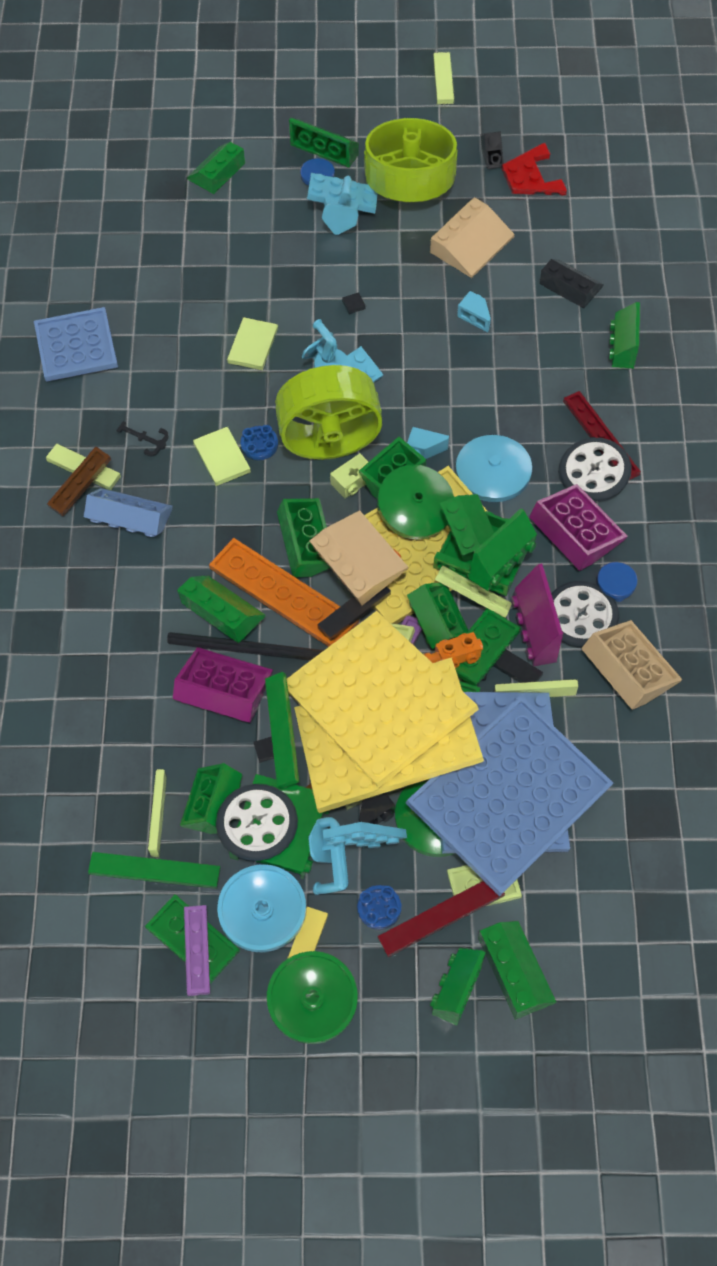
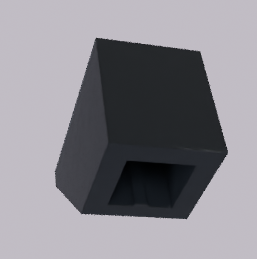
(492, 149)
(377, 809)

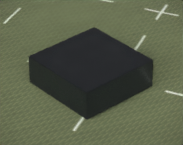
(353, 303)
(264, 749)

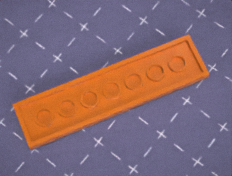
(275, 588)

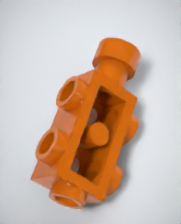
(461, 649)

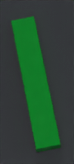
(282, 730)
(154, 870)

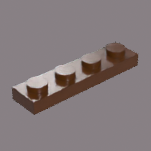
(79, 481)

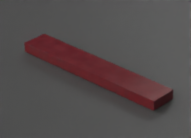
(593, 424)
(437, 918)

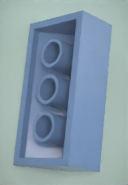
(127, 511)

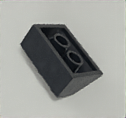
(569, 282)

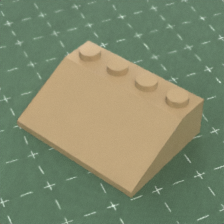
(471, 238)
(359, 556)
(630, 663)

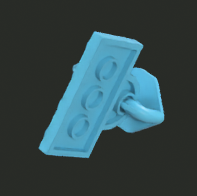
(341, 200)
(325, 353)
(329, 846)

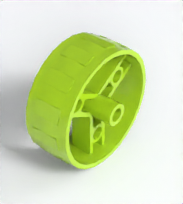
(410, 159)
(340, 405)

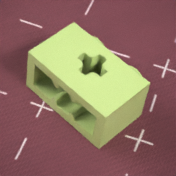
(347, 477)

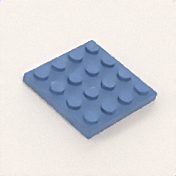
(75, 344)

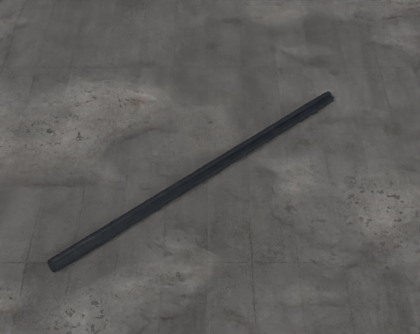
(245, 646)

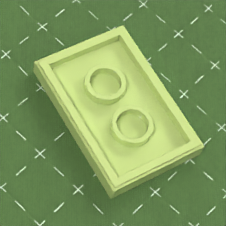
(252, 343)
(221, 456)
(464, 878)

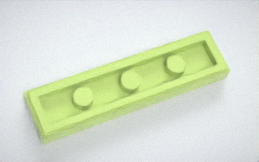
(443, 78)
(71, 460)
(473, 591)
(554, 688)
(157, 813)

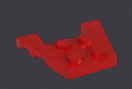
(525, 176)

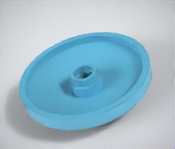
(494, 468)
(261, 908)

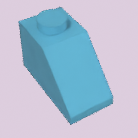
(475, 311)
(428, 442)

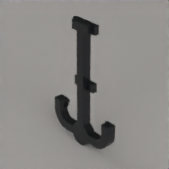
(161, 444)

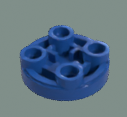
(316, 166)
(259, 442)
(617, 580)
(379, 907)

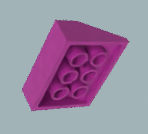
(577, 526)
(538, 618)
(221, 684)

